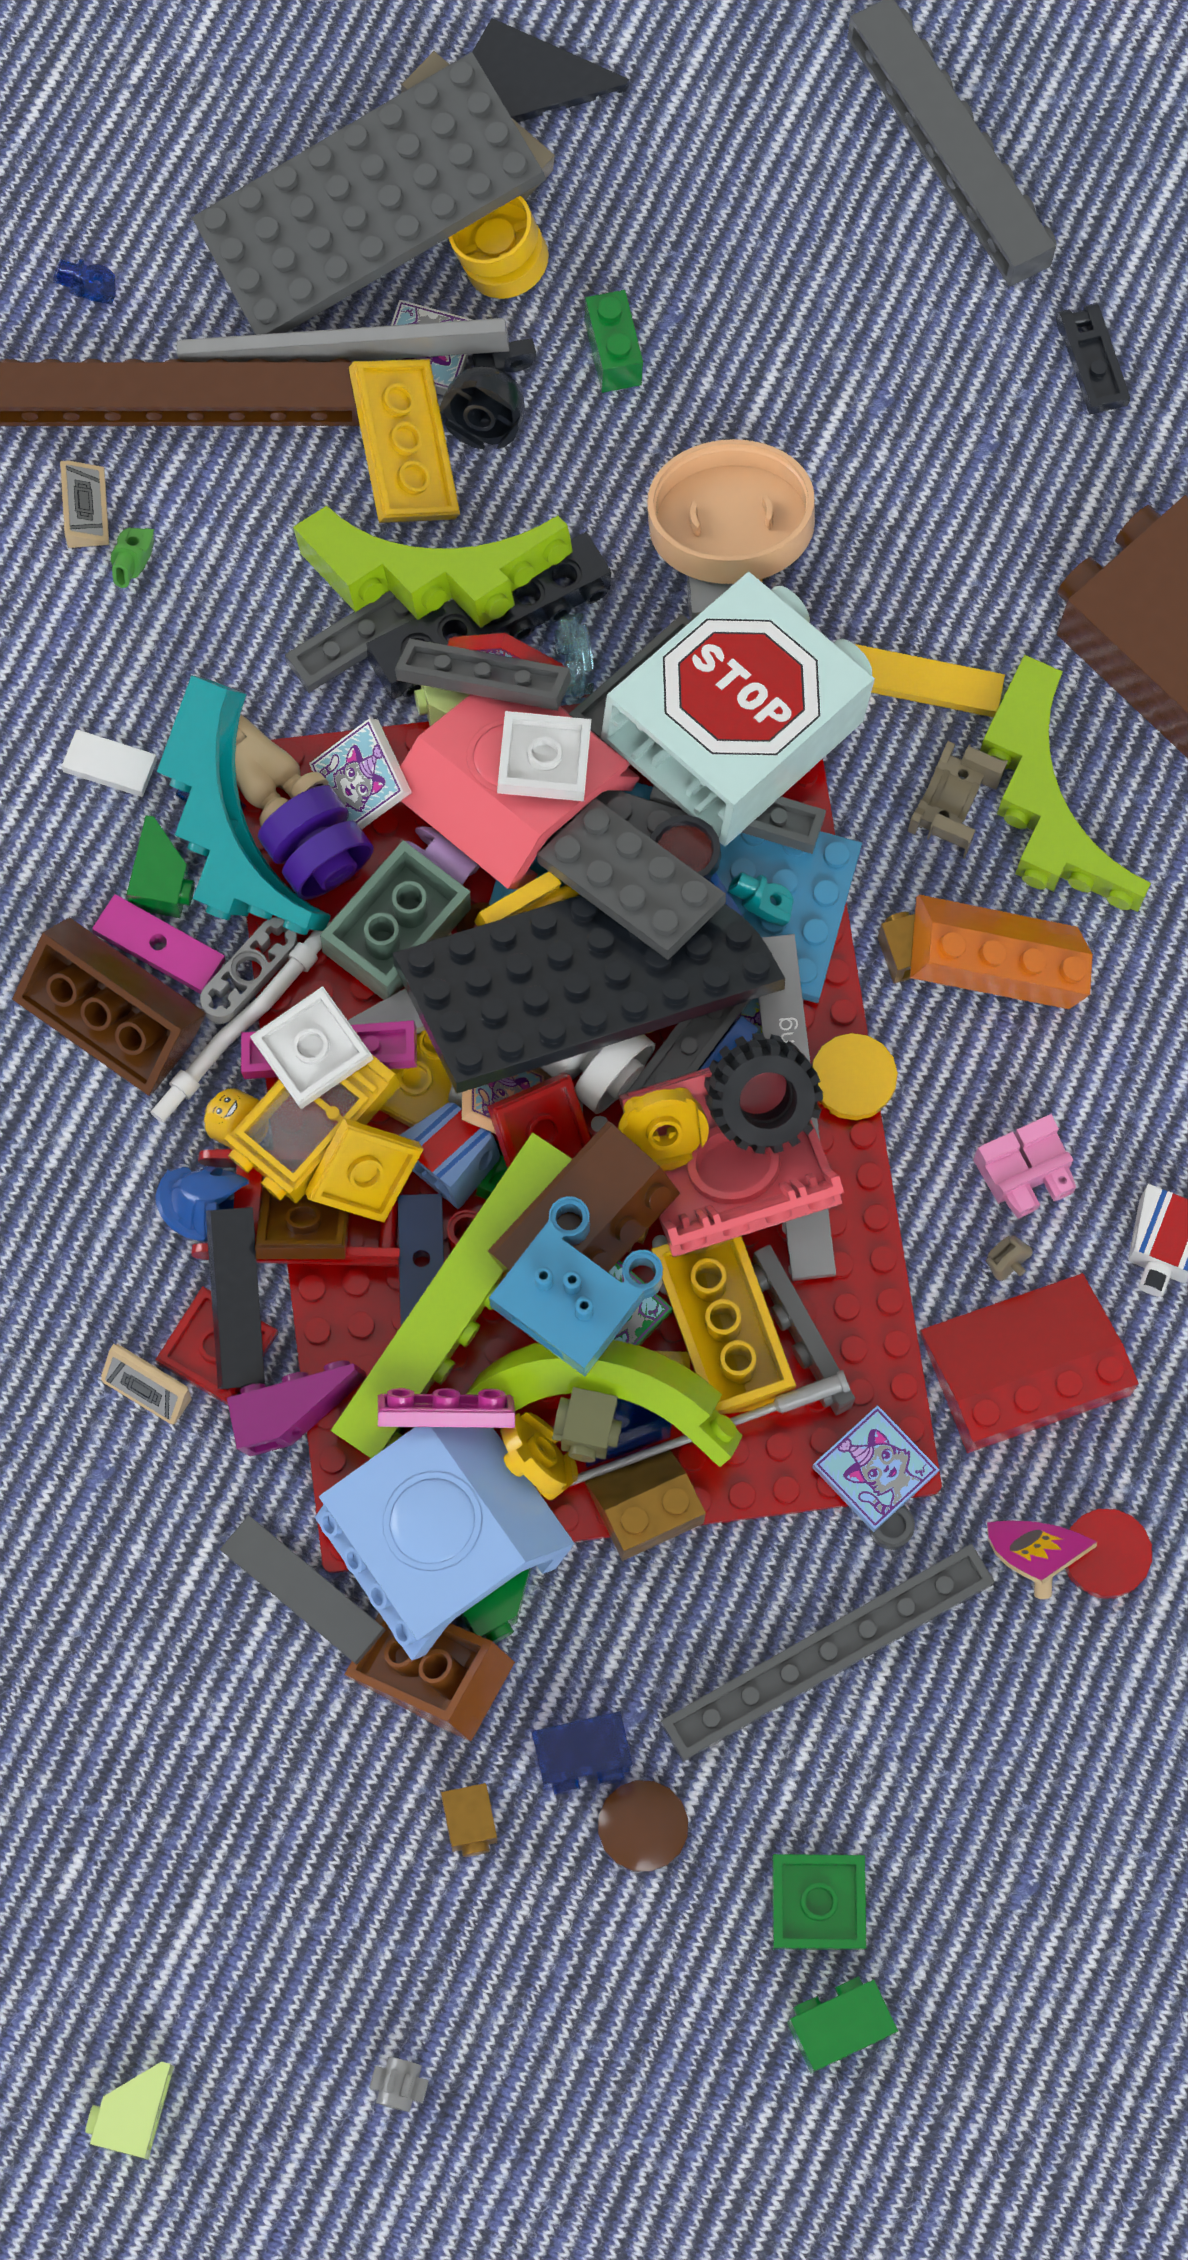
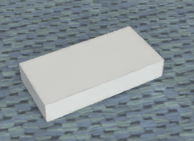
(109, 763)

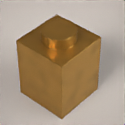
(896, 944)
(469, 1819)

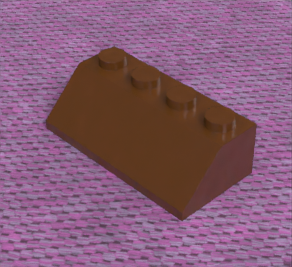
(108, 1005)
(620, 1190)

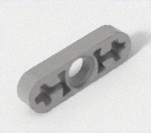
(219, 986)

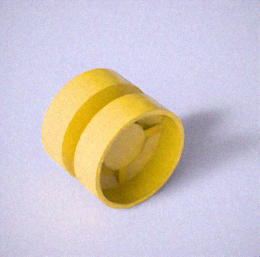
(503, 251)

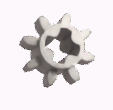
(399, 2084)

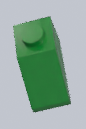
(159, 874)
(499, 1610)

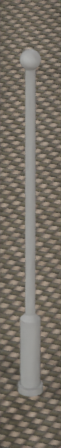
(782, 1404)

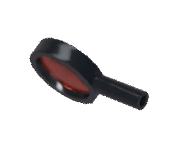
(691, 842)

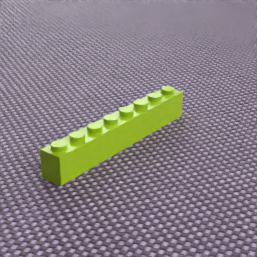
(451, 1302)

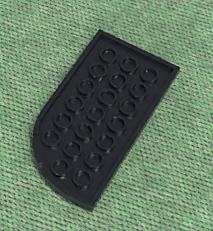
(569, 985)

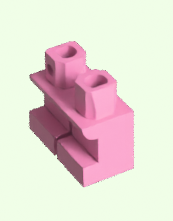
(1024, 1161)

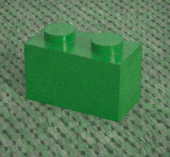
(613, 341)
(842, 2024)

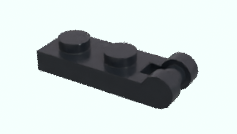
(1093, 359)

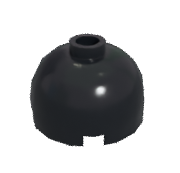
(483, 407)

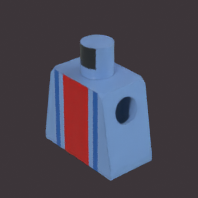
(454, 1153)

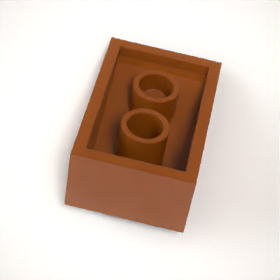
(446, 1686)

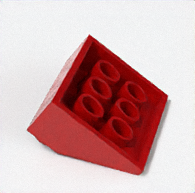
(1028, 1362)

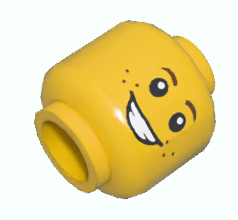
(227, 1112)

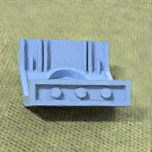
(438, 1528)

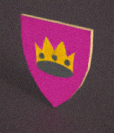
(1037, 1550)

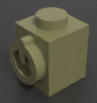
(587, 1424)

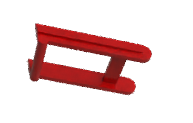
(250, 1196)

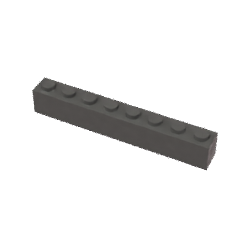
(952, 141)

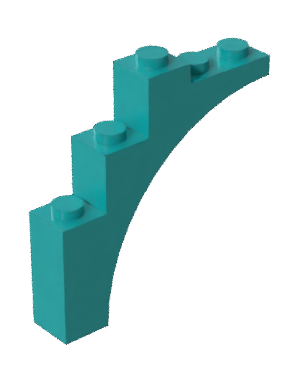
(202, 763)

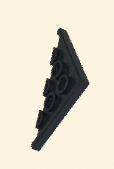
(537, 75)

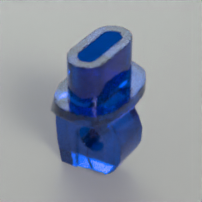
(81, 283)

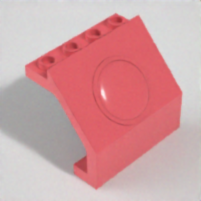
(456, 783)
(735, 1189)

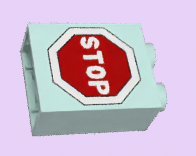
(738, 705)

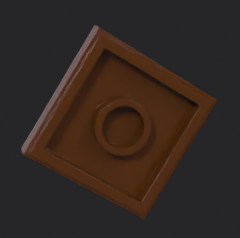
(300, 1229)

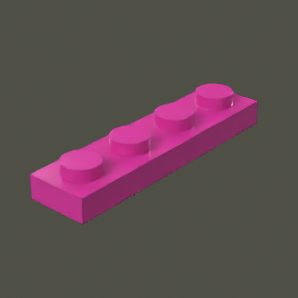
(388, 1041)

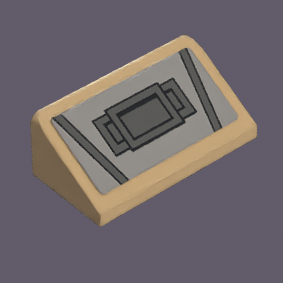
(84, 504)
(145, 1384)

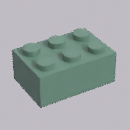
(394, 910)

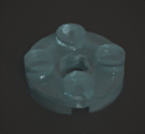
(574, 642)

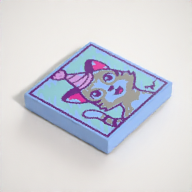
(875, 1468)

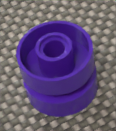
(315, 842)

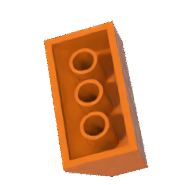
(1000, 953)

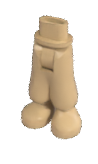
(265, 766)

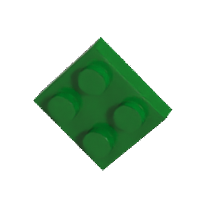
(818, 1902)

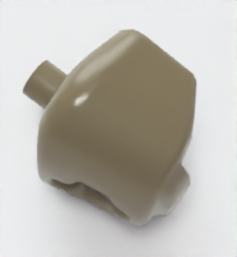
(1008, 1257)

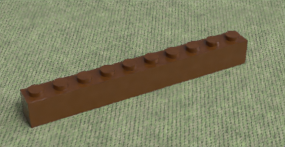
(176, 393)

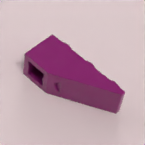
(284, 1412)

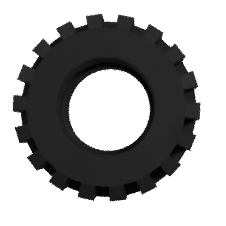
(787, 1118)

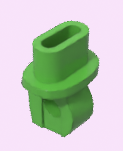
(131, 554)

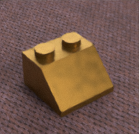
(646, 1503)

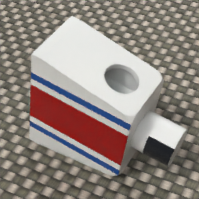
(1160, 1239)

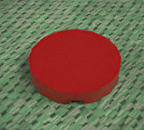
(1119, 1558)

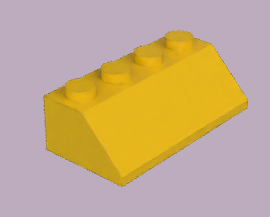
(726, 1324)

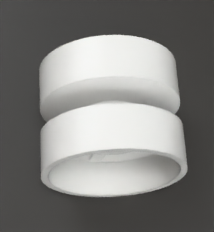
(605, 1071)

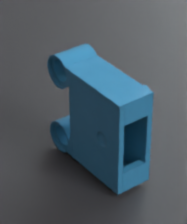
(567, 1297)

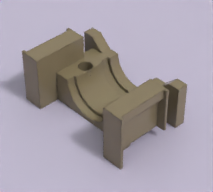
(951, 797)

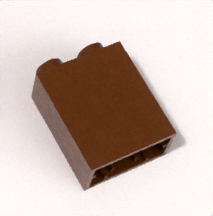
(1134, 618)

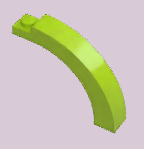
(623, 1372)

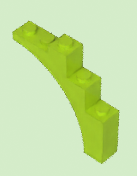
(425, 578)
(1035, 800)

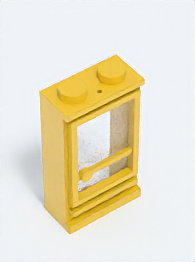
(291, 1141)

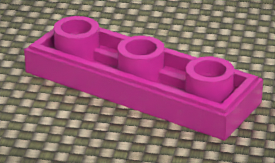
(139, 931)
(446, 1409)

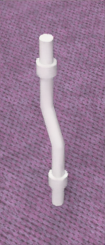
(186, 1082)

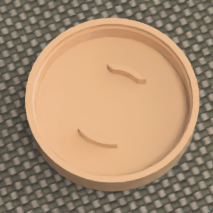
(731, 511)

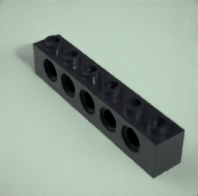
(583, 566)

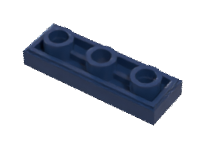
(419, 1236)

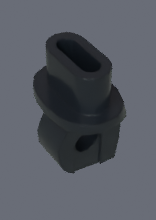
(519, 357)

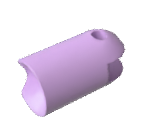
(445, 854)

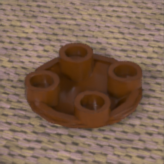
(643, 1826)

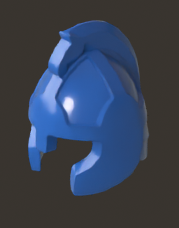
(187, 1195)

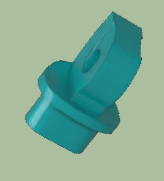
(757, 895)

